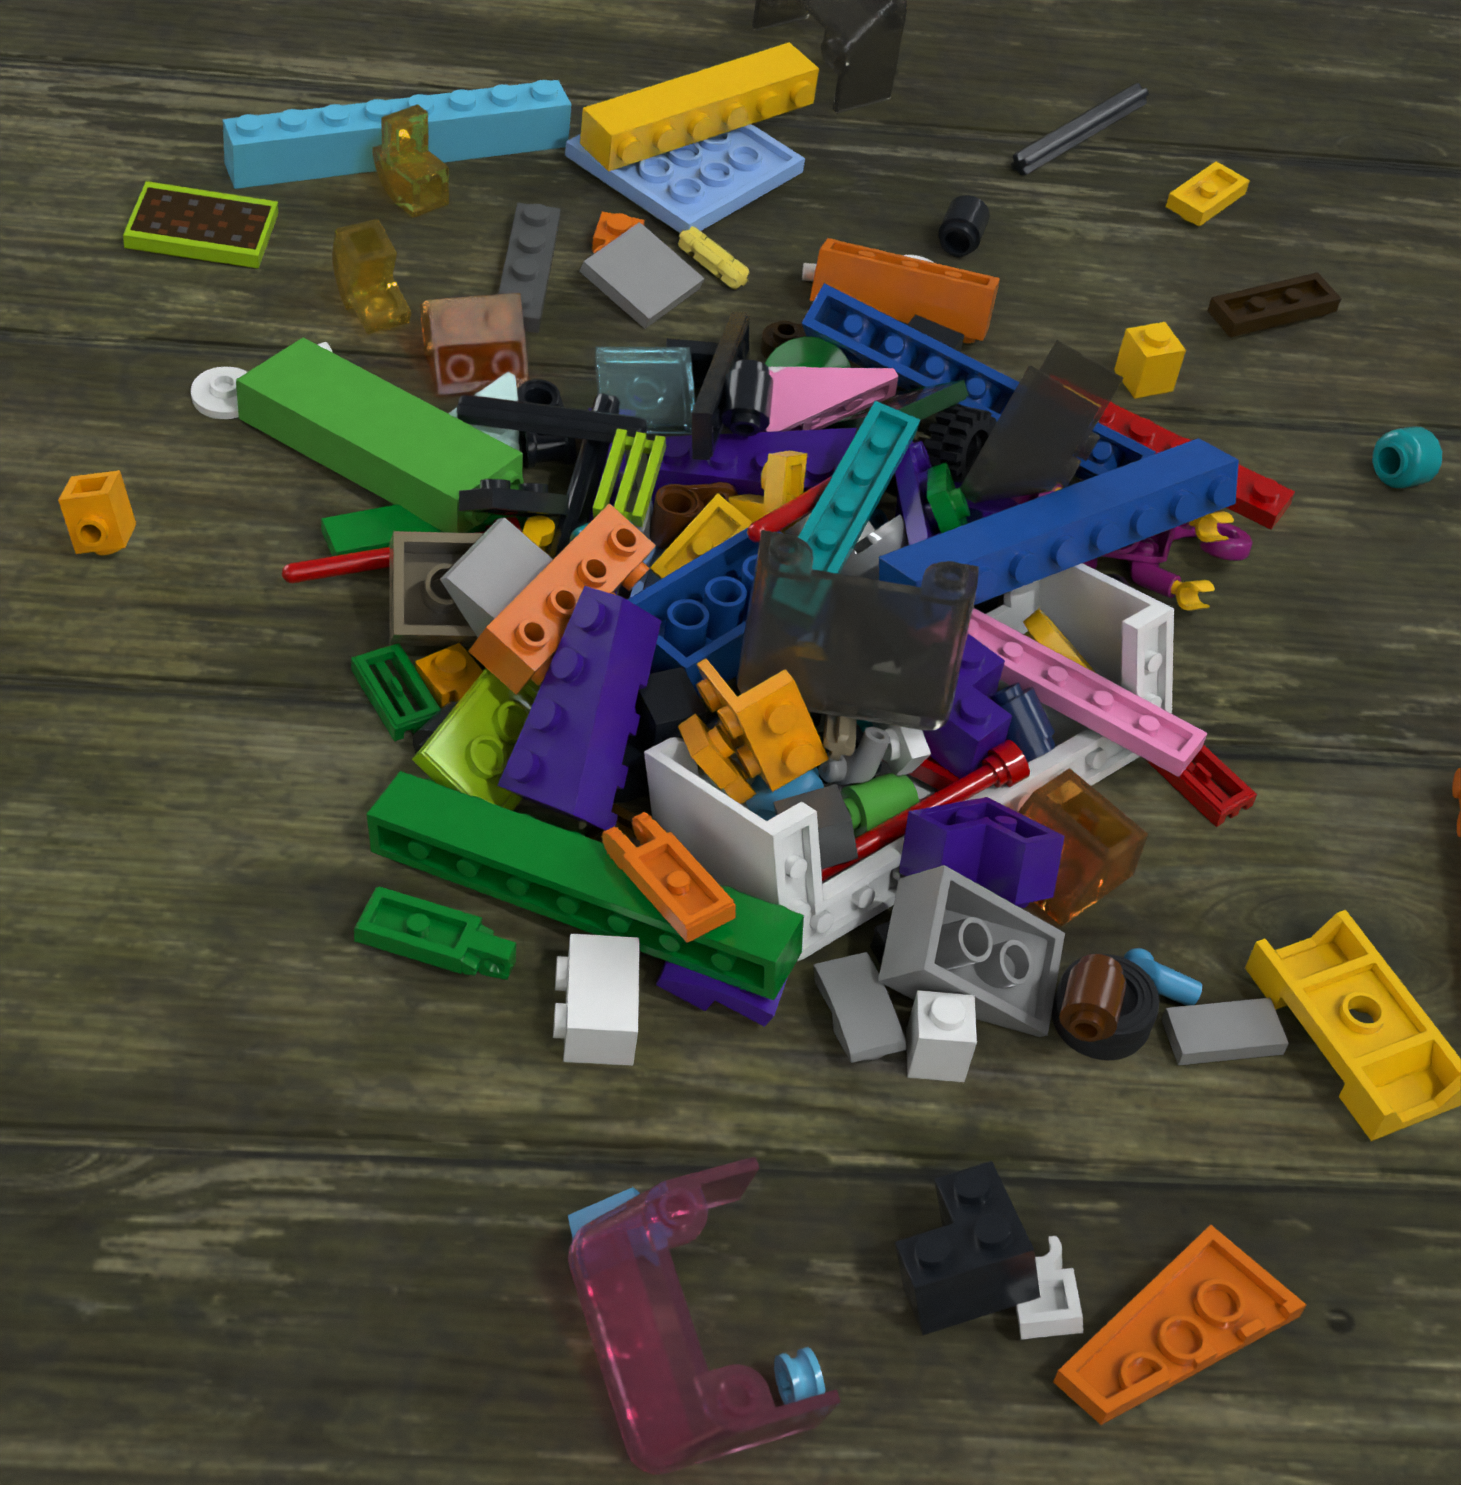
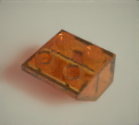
(474, 341)
(1098, 843)

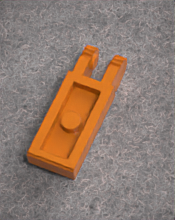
(670, 878)

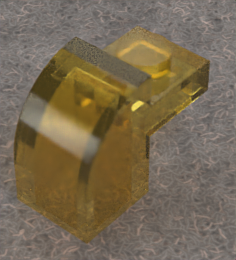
(406, 166)
(364, 276)

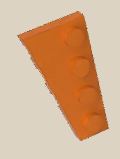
(1178, 1325)

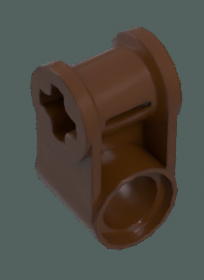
(677, 507)

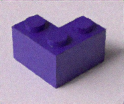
(975, 719)
(987, 846)

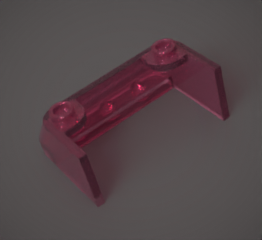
(646, 1341)

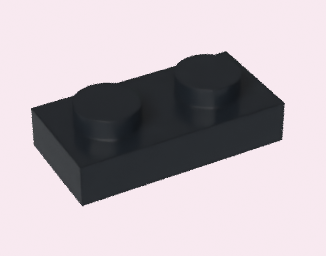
(527, 501)

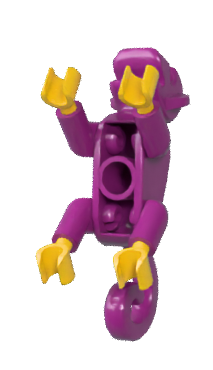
(1143, 557)

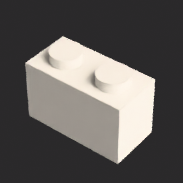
(600, 1001)

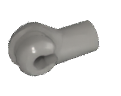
(862, 764)

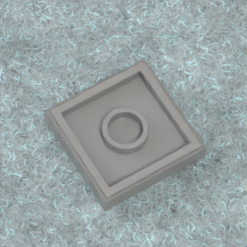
(641, 275)

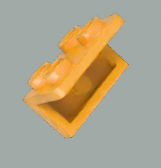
(766, 725)

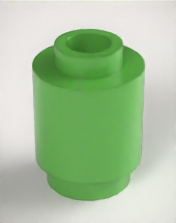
(878, 800)

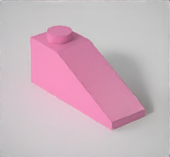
(822, 396)

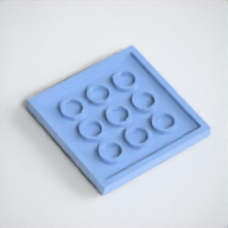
(701, 179)

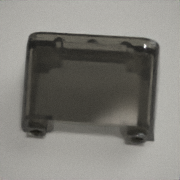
(857, 641)

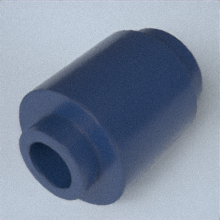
(1029, 723)

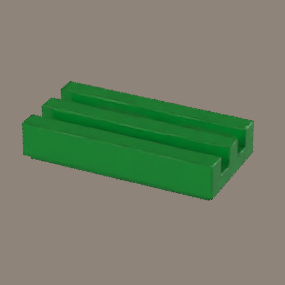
(392, 721)

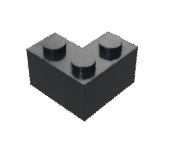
(661, 707)
(974, 1260)

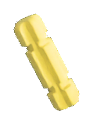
(713, 257)

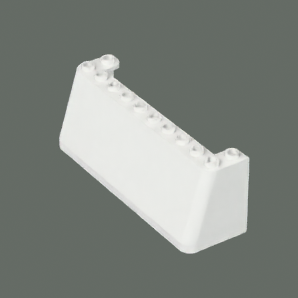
(779, 861)

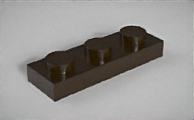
(1273, 304)

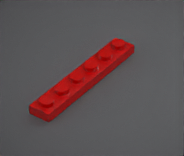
(1256, 496)

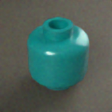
(1407, 457)

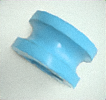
(798, 1376)

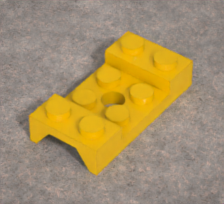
(1391, 1068)

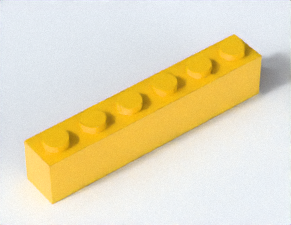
(698, 106)

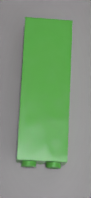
(374, 433)

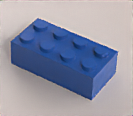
(703, 609)

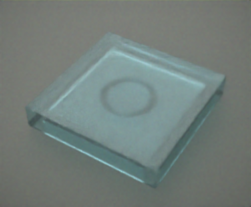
(649, 384)

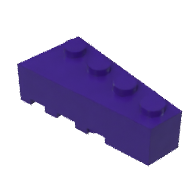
(742, 458)
(585, 711)

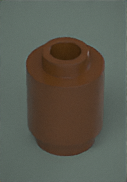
(1093, 998)

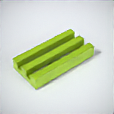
(637, 446)

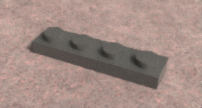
(531, 259)

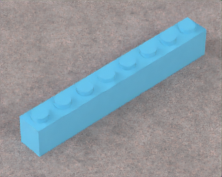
(341, 137)

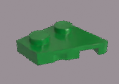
(945, 500)

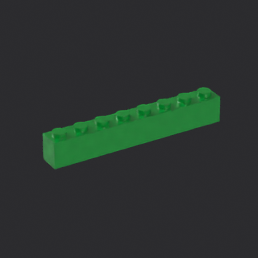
(572, 882)

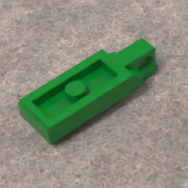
(433, 935)

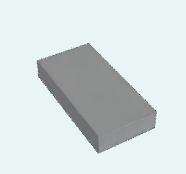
(1224, 1031)

